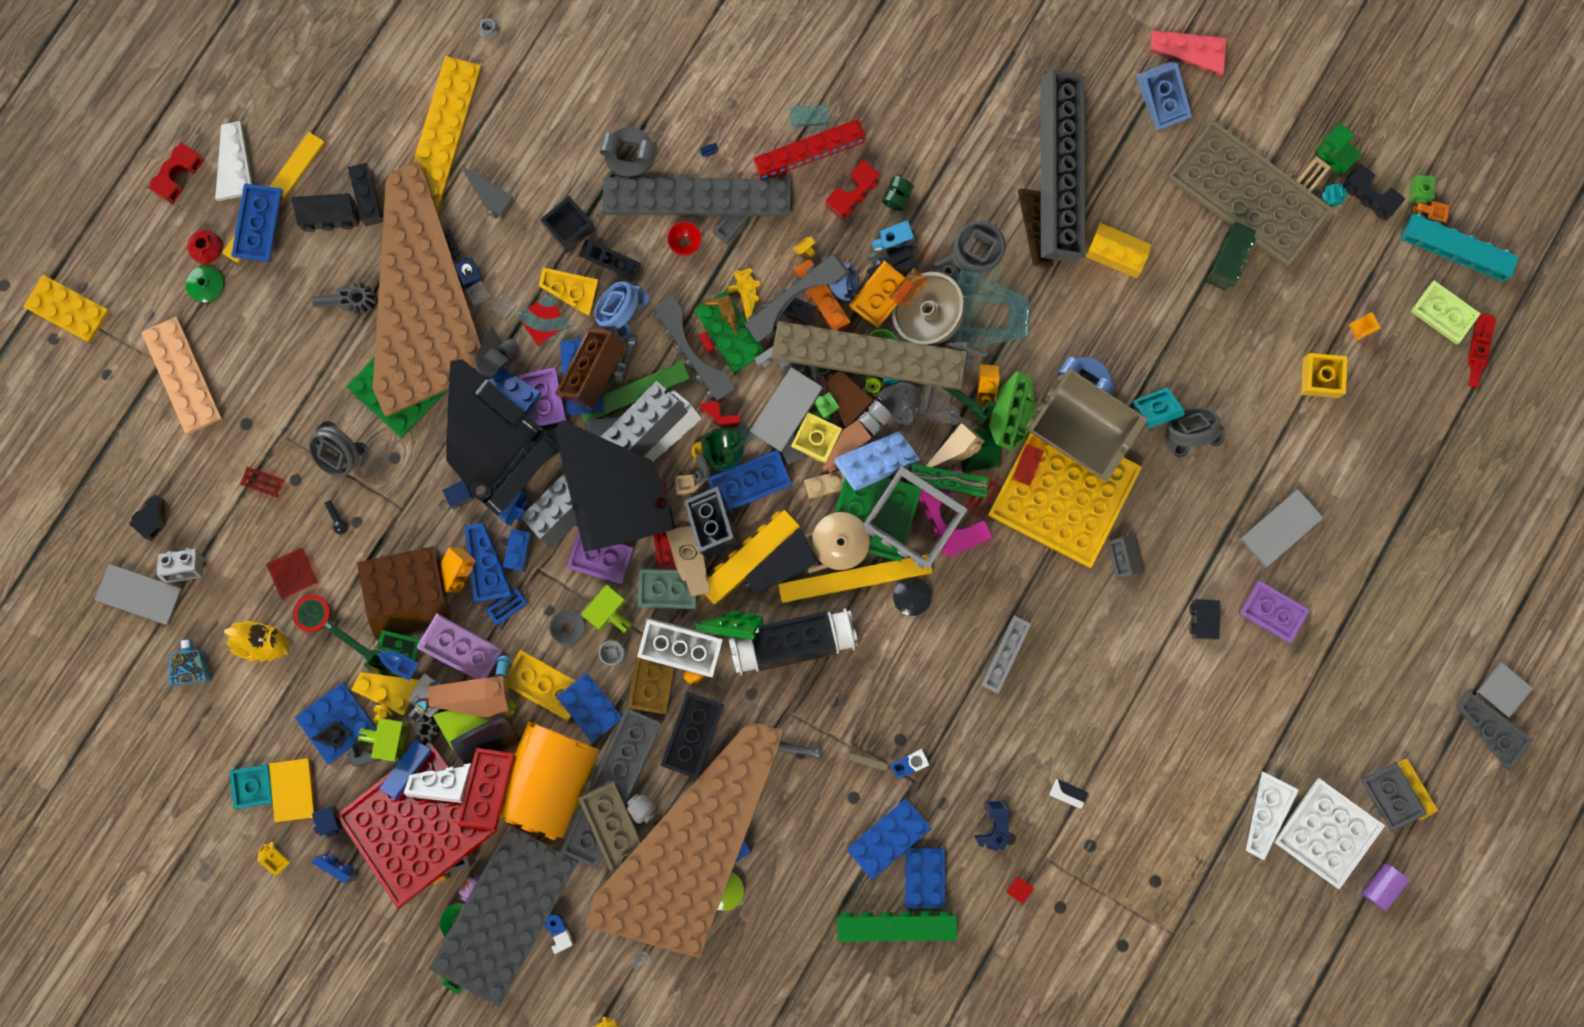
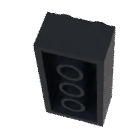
(692, 735)

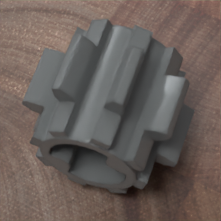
(421, 727)

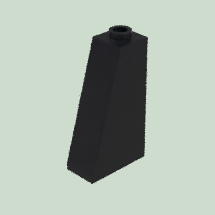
(783, 564)

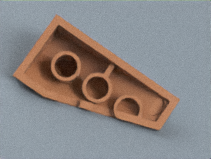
(476, 697)

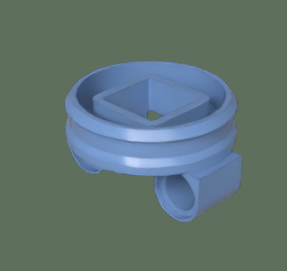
(630, 297)
(1092, 368)

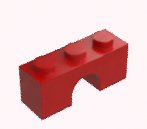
(182, 159)
(843, 203)

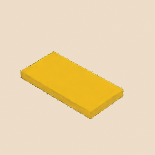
(538, 683)

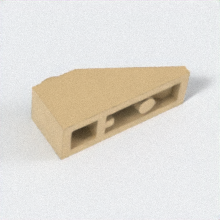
(958, 447)

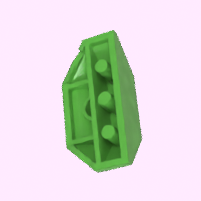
(1013, 411)

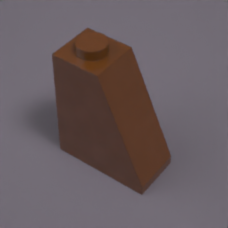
(849, 396)

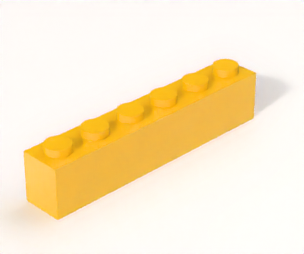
(755, 550)

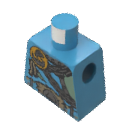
(900, 233)
(188, 666)

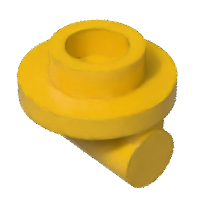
(382, 712)

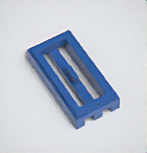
(509, 614)

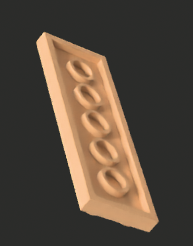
(181, 375)

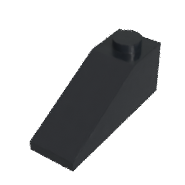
(609, 259)

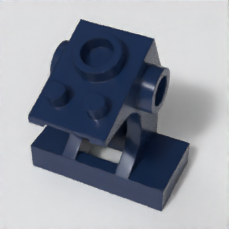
(999, 813)

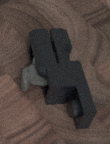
(899, 260)

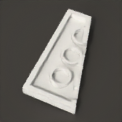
(232, 162)
(1269, 812)

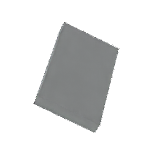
(786, 409)
(1281, 528)
(138, 594)

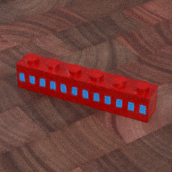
(809, 150)

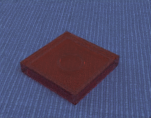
(291, 573)

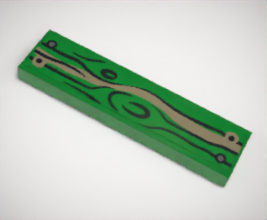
(952, 480)

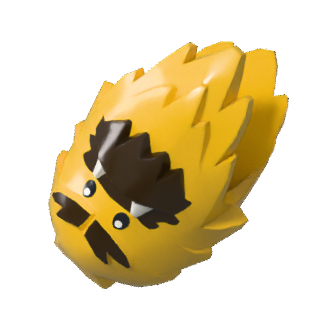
(257, 641)

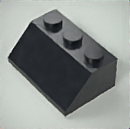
(325, 212)

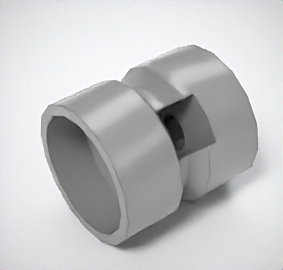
(876, 415)
(612, 653)

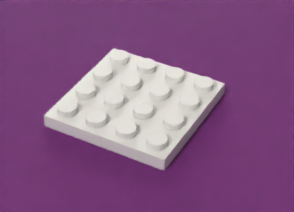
(1328, 833)

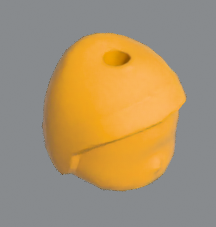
(693, 678)

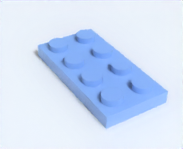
(876, 460)

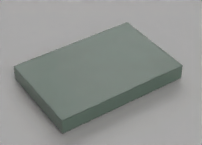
(663, 590)

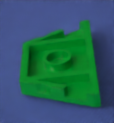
(733, 624)

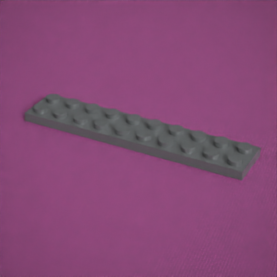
(696, 196)

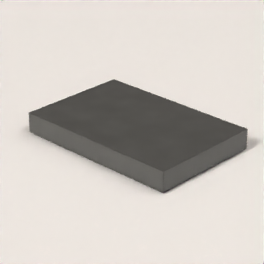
(1393, 796)

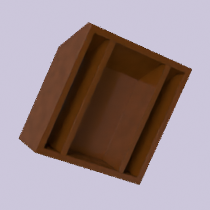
(403, 591)

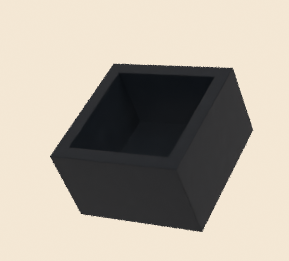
(567, 224)

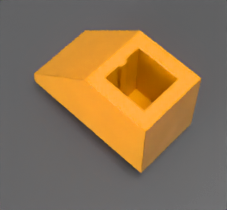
(987, 384)
(455, 569)

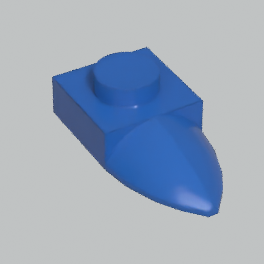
(398, 663)

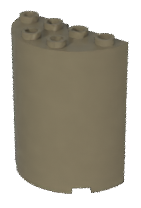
(1086, 424)

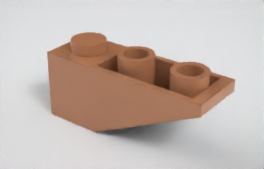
(849, 440)

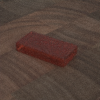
(1027, 464)

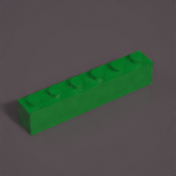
(897, 927)

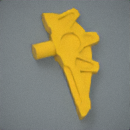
(746, 288)

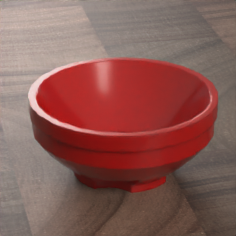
(681, 230)
(210, 252)

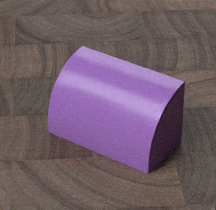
(1385, 887)

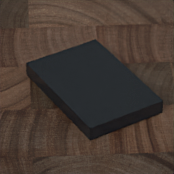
(492, 735)

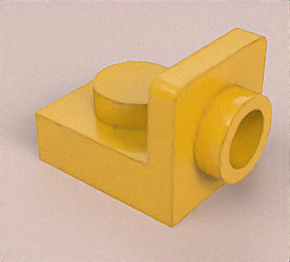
(272, 858)

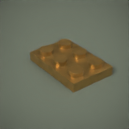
(650, 686)

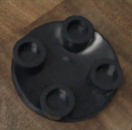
(912, 596)

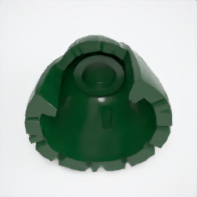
(723, 448)

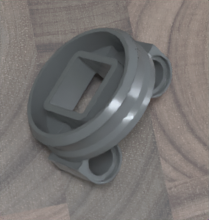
(611, 150)
(985, 233)
(1180, 439)
(352, 454)

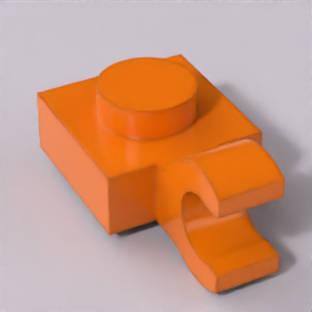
(1435, 211)

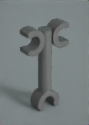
(621, 371)

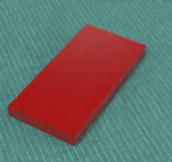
(486, 789)

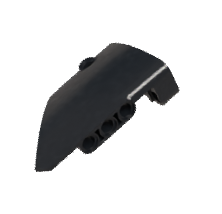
(491, 438)
(611, 489)

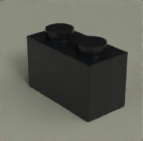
(1205, 619)

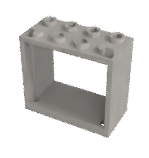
(903, 549)

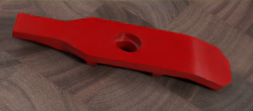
(1482, 338)

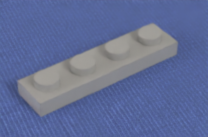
(1005, 654)

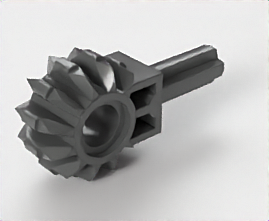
(347, 299)

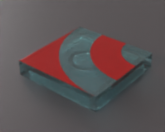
(543, 320)

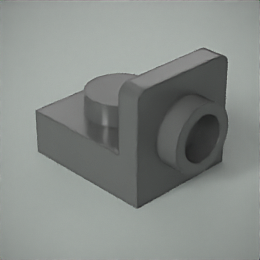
(356, 761)

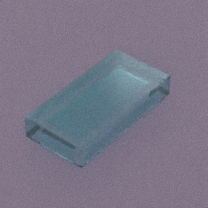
(808, 116)

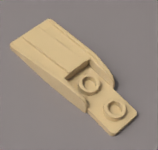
(688, 560)

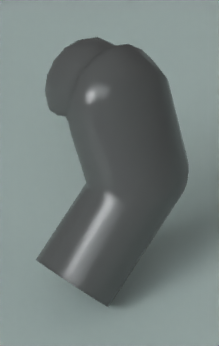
(703, 469)

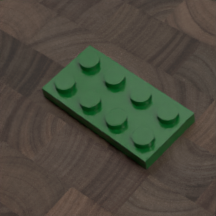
(736, 349)

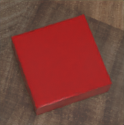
(706, 343)
(1020, 890)

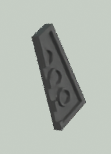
(1498, 734)

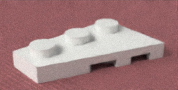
(440, 785)

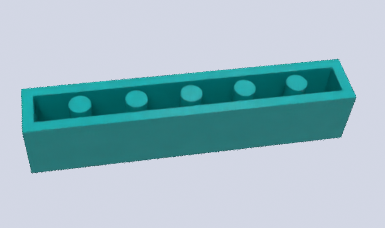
(1459, 247)

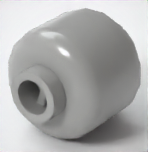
(641, 808)

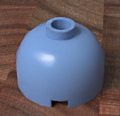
(846, 287)

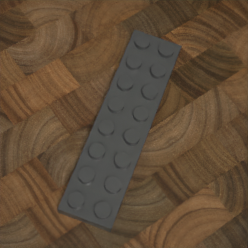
(623, 765)

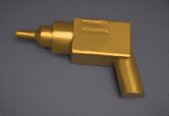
(726, 310)

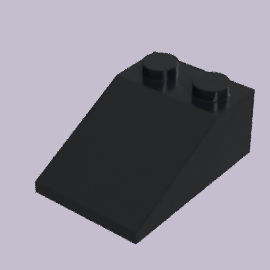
(712, 523)

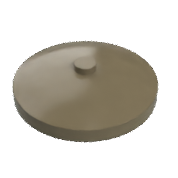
(933, 312)

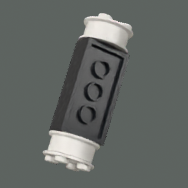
(794, 641)

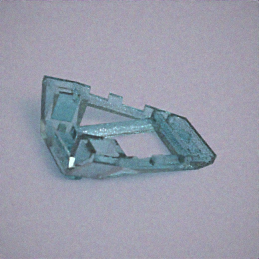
(1017, 311)

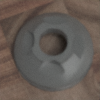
(559, 620)

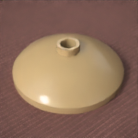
(842, 526)

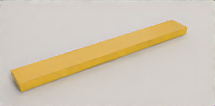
(290, 173)
(851, 579)

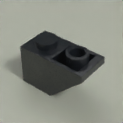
(150, 518)

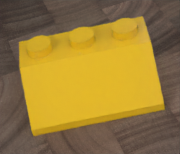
(1118, 250)

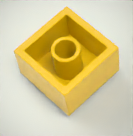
(1324, 375)

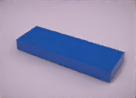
(408, 765)

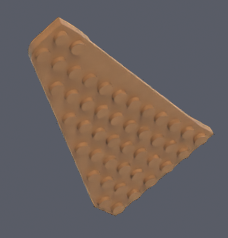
(420, 299)
(681, 868)

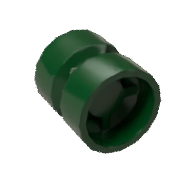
(897, 194)

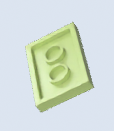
(1445, 312)

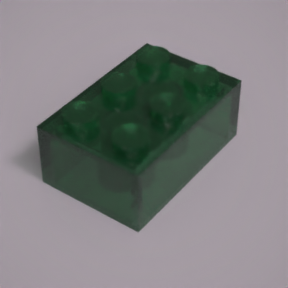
(1231, 256)

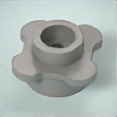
(484, 23)

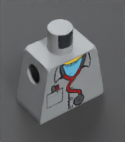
(421, 699)

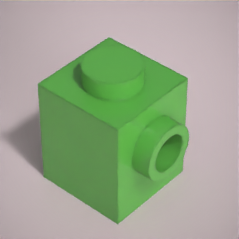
(1422, 189)

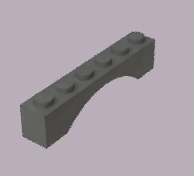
(829, 272)
(716, 381)

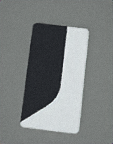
(1068, 793)

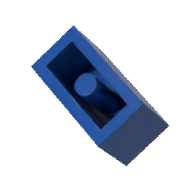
(518, 550)

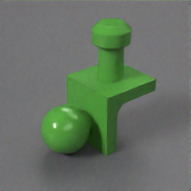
(826, 406)

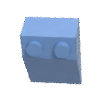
(1164, 95)

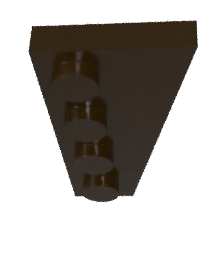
(1031, 210)

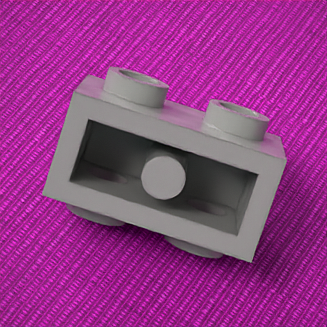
(180, 565)

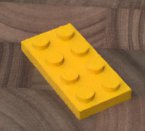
(66, 309)

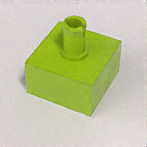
(606, 609)
(388, 739)

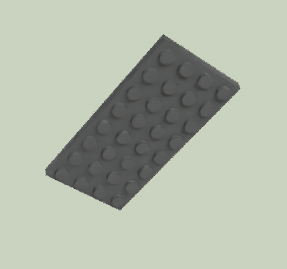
(503, 915)

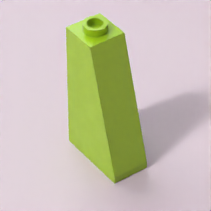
(456, 723)

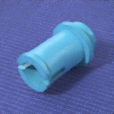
(503, 664)

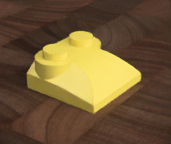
(816, 438)

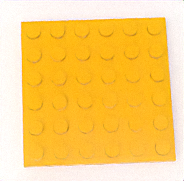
(1064, 503)

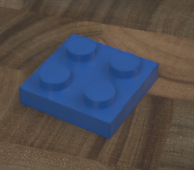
(330, 864)

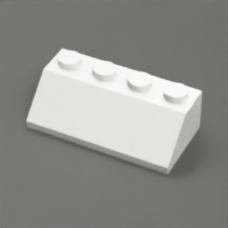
(677, 431)
(680, 647)

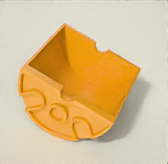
(546, 780)

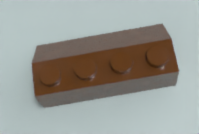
(591, 367)

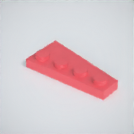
(1195, 49)

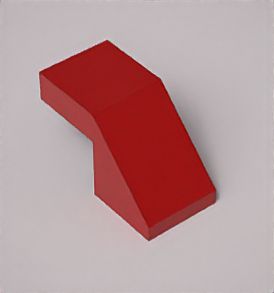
(712, 410)

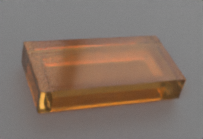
(908, 288)

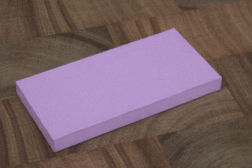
(459, 648)

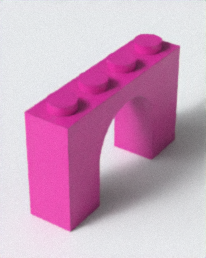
(960, 539)

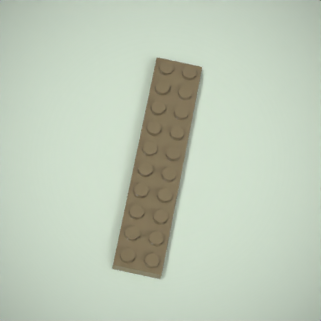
(869, 355)

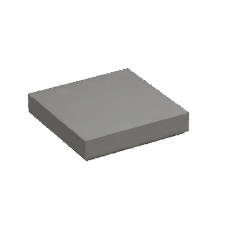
(1504, 690)

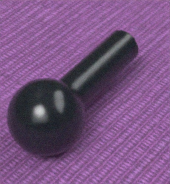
(340, 526)

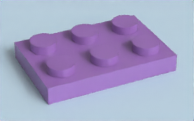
(549, 408)
(604, 563)
(1274, 612)

